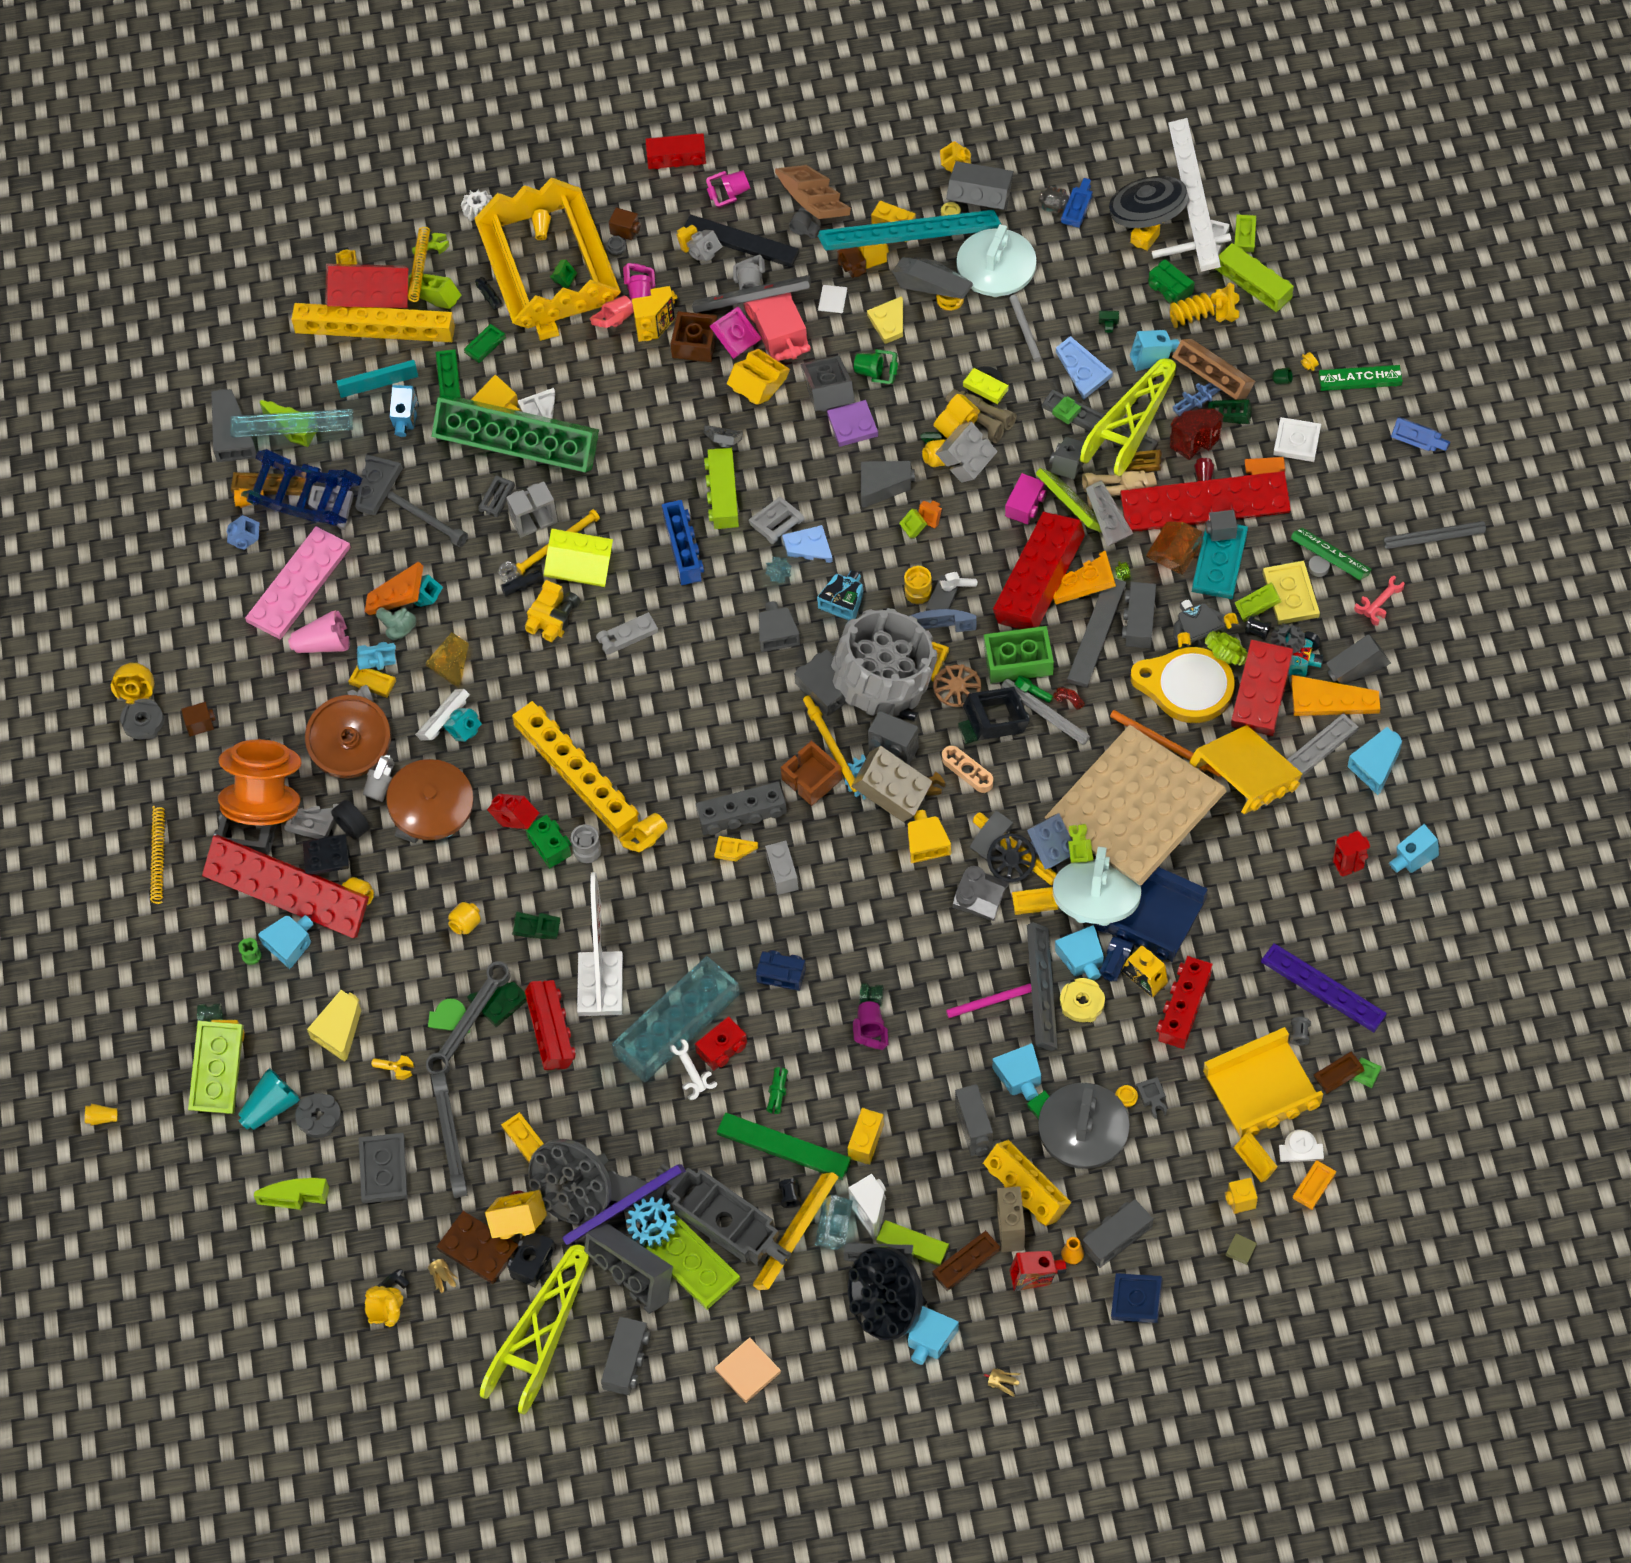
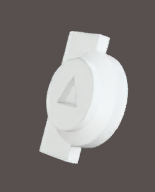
(1300, 1146)

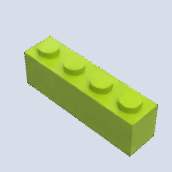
(1255, 277)
(723, 488)

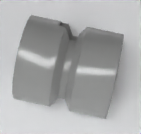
(586, 843)

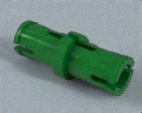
(777, 1090)

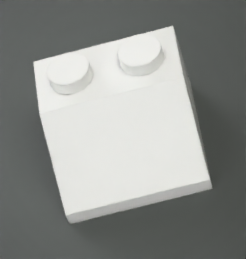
(869, 1203)

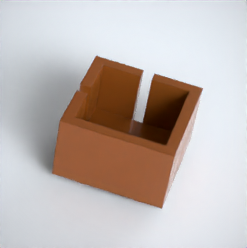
(816, 773)

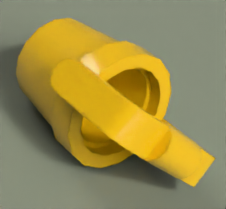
(646, 833)

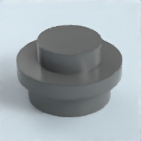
(616, 245)

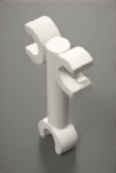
(699, 1083)

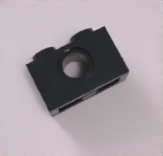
(531, 1271)

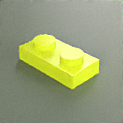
(985, 386)

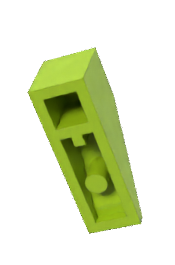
(437, 290)

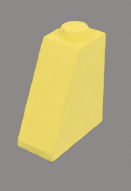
(337, 1025)

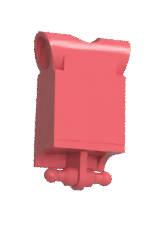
(779, 326)

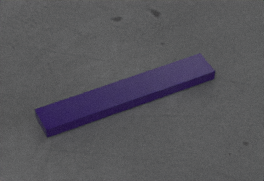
(1324, 987)
(625, 1203)

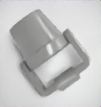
(748, 273)
(379, 780)

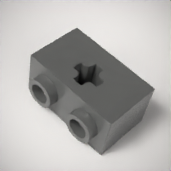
(1066, 458)

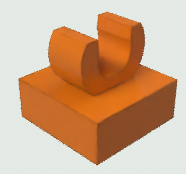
(930, 513)

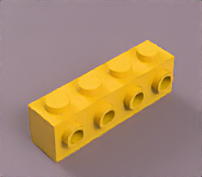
(1037, 1190)

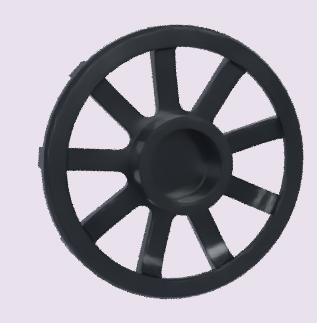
(1011, 857)

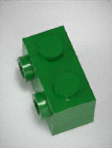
(548, 841)

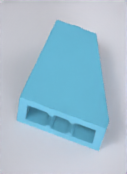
(1376, 759)

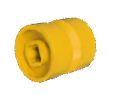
(918, 585)

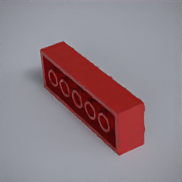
(1039, 571)

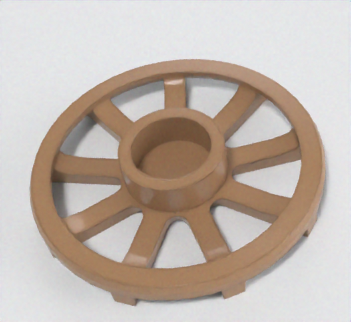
(956, 685)

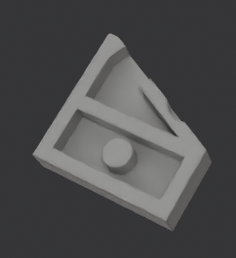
(316, 494)

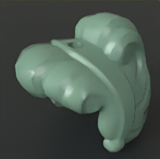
(398, 624)

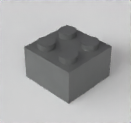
(894, 735)

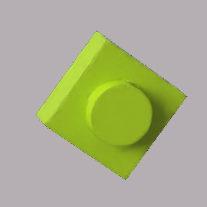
(913, 523)

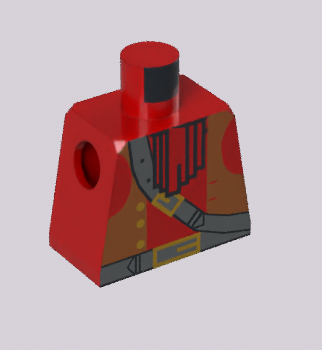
(1034, 1269)

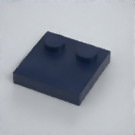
(1136, 1298)

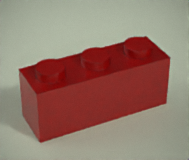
(675, 151)

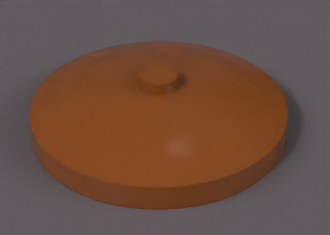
(347, 736)
(429, 799)

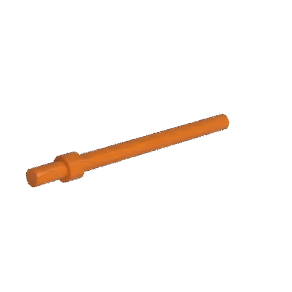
(1159, 739)

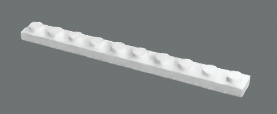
(1196, 204)

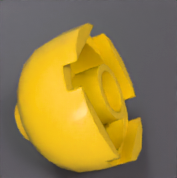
(132, 682)

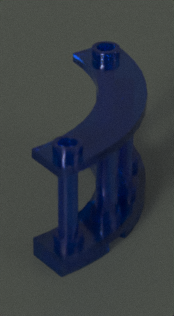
(311, 475)

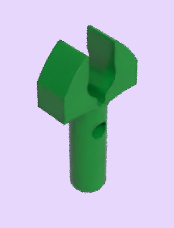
(1026, 685)

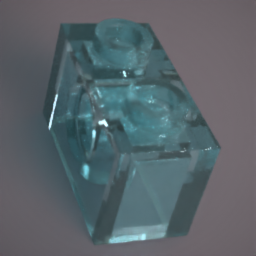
(834, 1222)

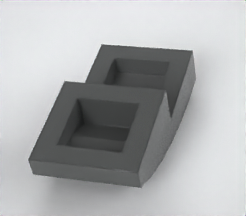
(993, 828)

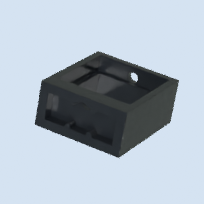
(979, 721)

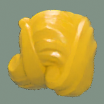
(383, 1305)

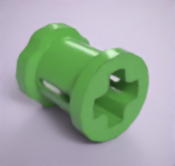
(250, 950)

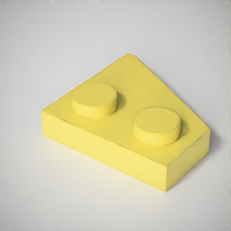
(888, 319)

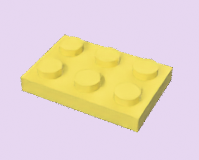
(1295, 592)

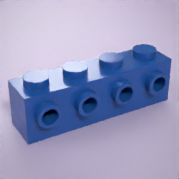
(681, 542)

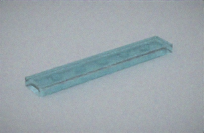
(291, 423)

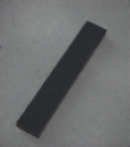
(747, 242)

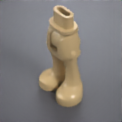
(1126, 481)

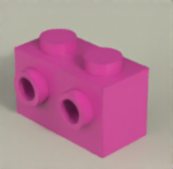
(1025, 499)

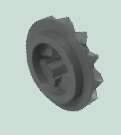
(1297, 637)

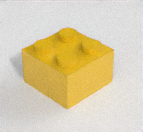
(516, 1214)

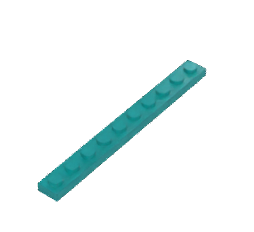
(908, 230)

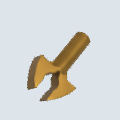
(936, 779)

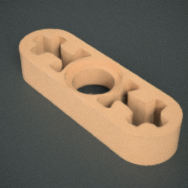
(970, 778)

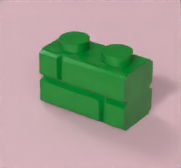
(1170, 282)

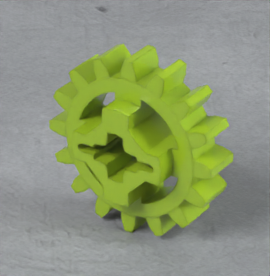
(1226, 648)

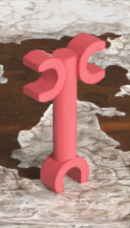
(1374, 609)

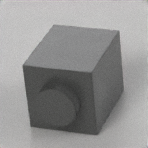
(1221, 525)

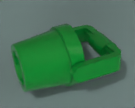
(872, 365)

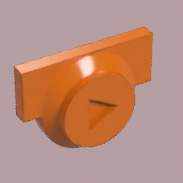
(1264, 465)

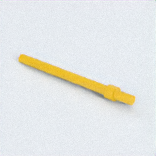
(816, 715)

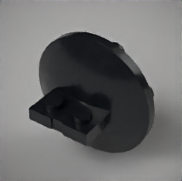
(886, 1292)

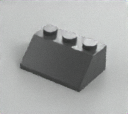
(980, 185)

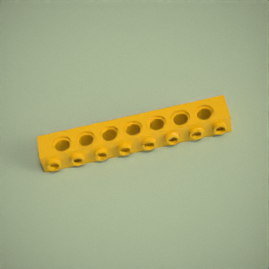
(373, 322)
(533, 715)

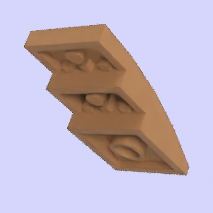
(812, 191)

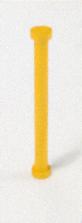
(521, 567)

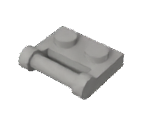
(772, 516)

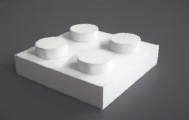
(1297, 439)

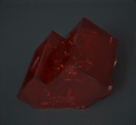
(1195, 431)

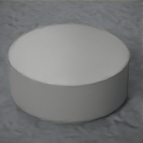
(1318, 566)

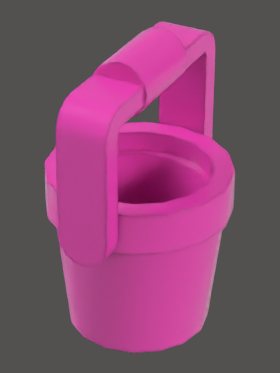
(734, 184)
(639, 284)

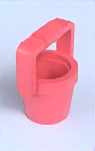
(614, 313)

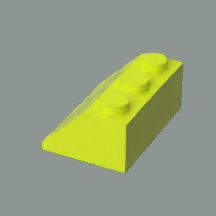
(578, 557)

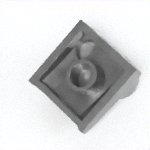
(979, 893)

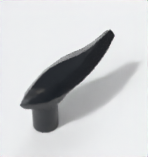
(394, 1277)

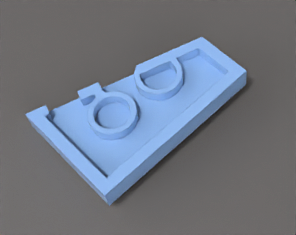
(1082, 367)

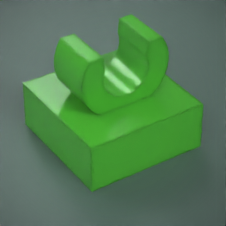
(1066, 410)

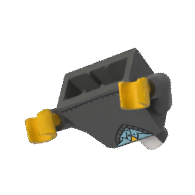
(1197, 622)

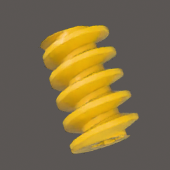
(1190, 309)

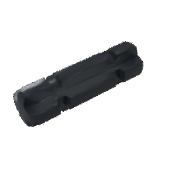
(488, 292)

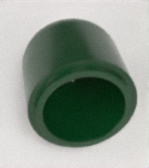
(1282, 376)

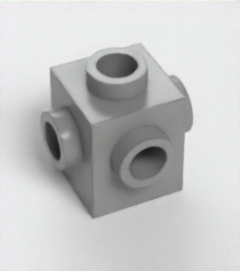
(704, 245)

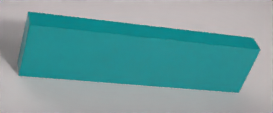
(377, 378)

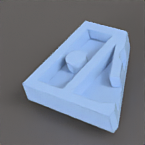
(808, 544)

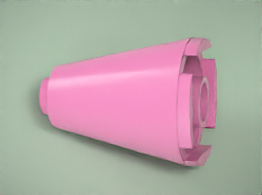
(321, 635)

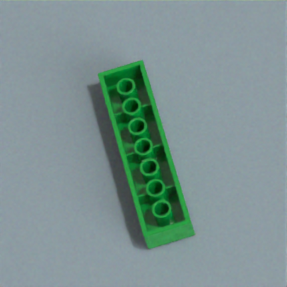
(515, 433)

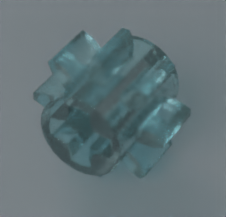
(778, 569)

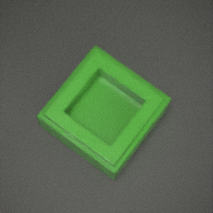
(1370, 1074)

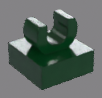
(1108, 318)

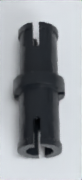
(522, 582)

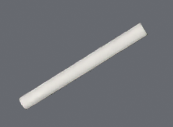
(1186, 247)

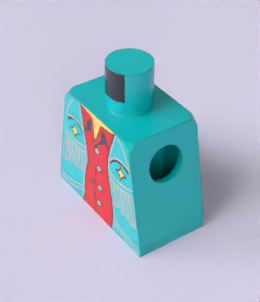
(1303, 659)

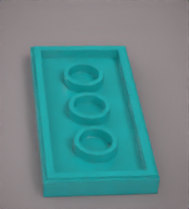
(1219, 565)

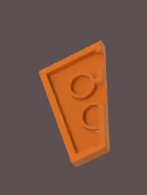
(397, 591)

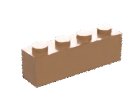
(1213, 369)

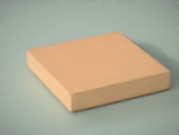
(747, 1370)

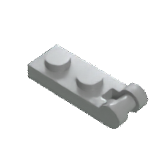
(627, 633)

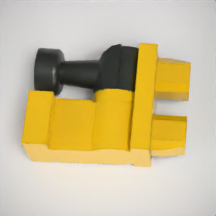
(545, 614)

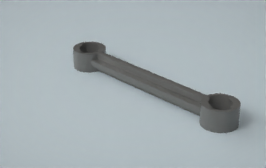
(469, 1018)
(449, 1135)

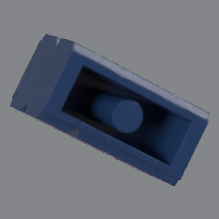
(781, 970)

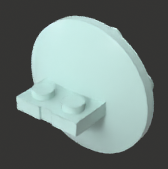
(997, 261)
(1095, 891)

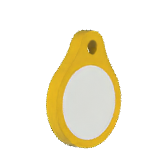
(1186, 684)

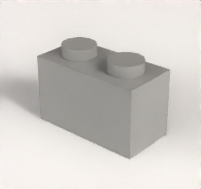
(781, 867)

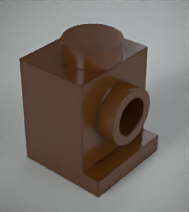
(852, 261)

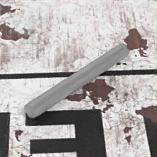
(1049, 714)

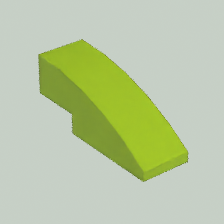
(293, 1193)

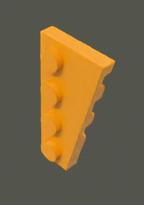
(1330, 698)

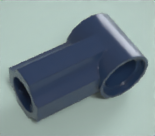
(1117, 954)

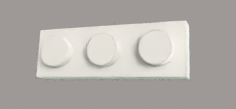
(431, 728)

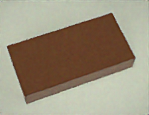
(1339, 1072)

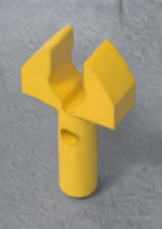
(395, 1066)

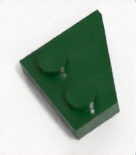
(502, 1003)

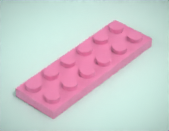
(298, 583)

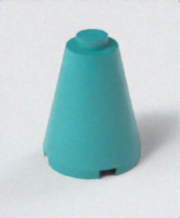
(267, 1101)

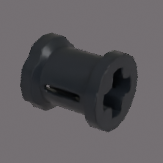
(1258, 627)
(789, 1193)

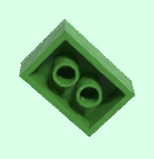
(1018, 653)

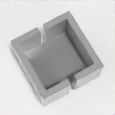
(968, 448)
(535, 500)

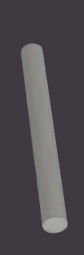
(1025, 328)

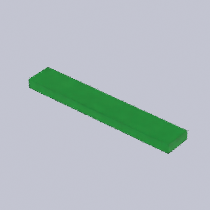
(783, 1145)

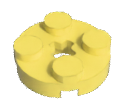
(1082, 1012)

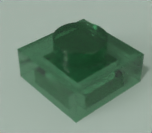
(967, 732)

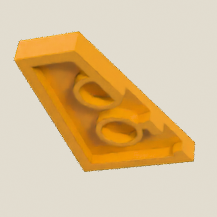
(1089, 579)

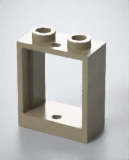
(1010, 1219)

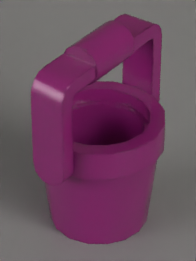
(870, 1025)

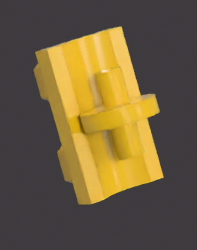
(1225, 302)

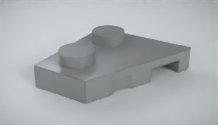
(312, 822)

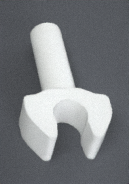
(953, 580)

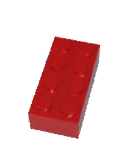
(366, 286)
(1262, 687)

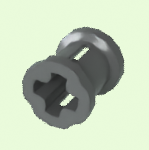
(1300, 1031)

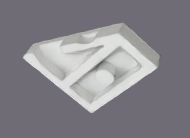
(539, 404)

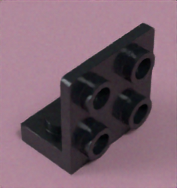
(326, 854)

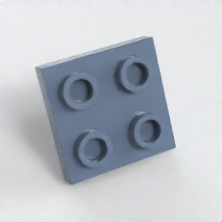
(1050, 840)

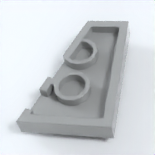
(1108, 514)

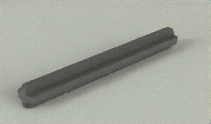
(1434, 534)

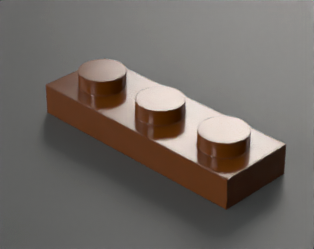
(966, 1260)

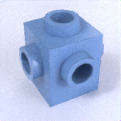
(243, 532)

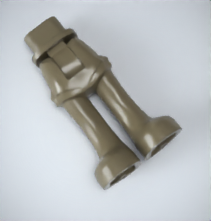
(1004, 418)

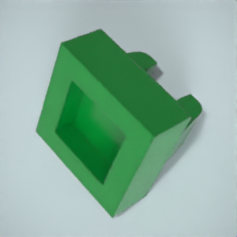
(563, 274)

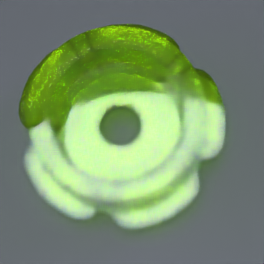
(1123, 570)

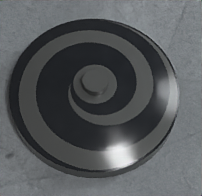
(1148, 201)

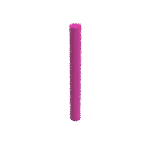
(990, 1000)

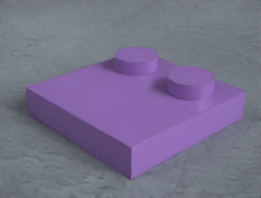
(852, 423)

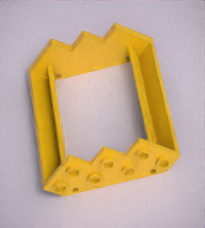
(551, 197)

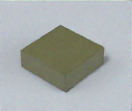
(1241, 1249)

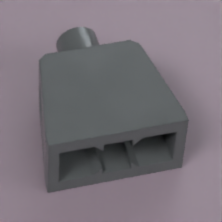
(777, 628)

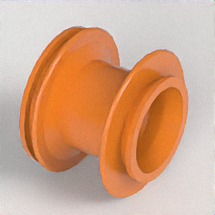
(259, 784)

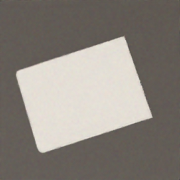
(832, 299)

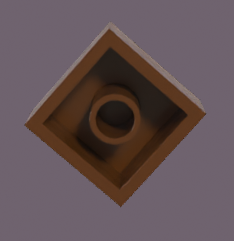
(693, 337)

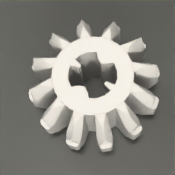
(474, 203)

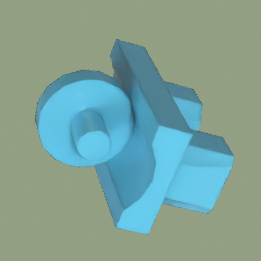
(376, 656)

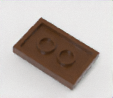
(474, 1248)

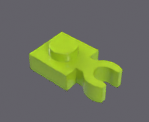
(1080, 847)

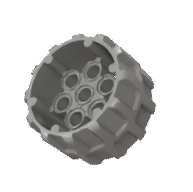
(883, 662)

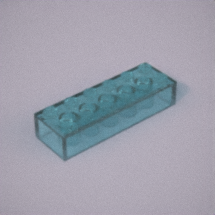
(674, 1017)

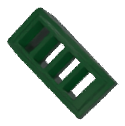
(1230, 405)

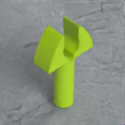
(434, 243)

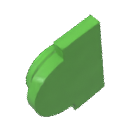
(446, 1015)

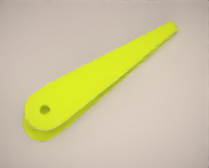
(1112, 419)
(515, 1340)

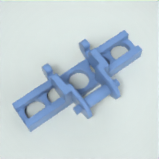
(1193, 401)

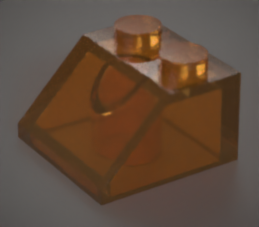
(1176, 546)

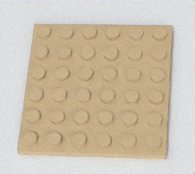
(1138, 803)

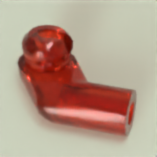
(1069, 694)

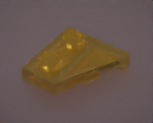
(450, 659)

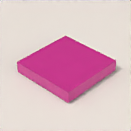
(735, 332)

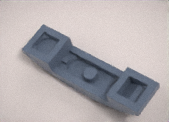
(961, 620)

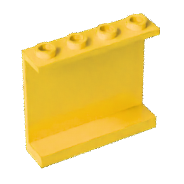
(1249, 766)
(1261, 1083)

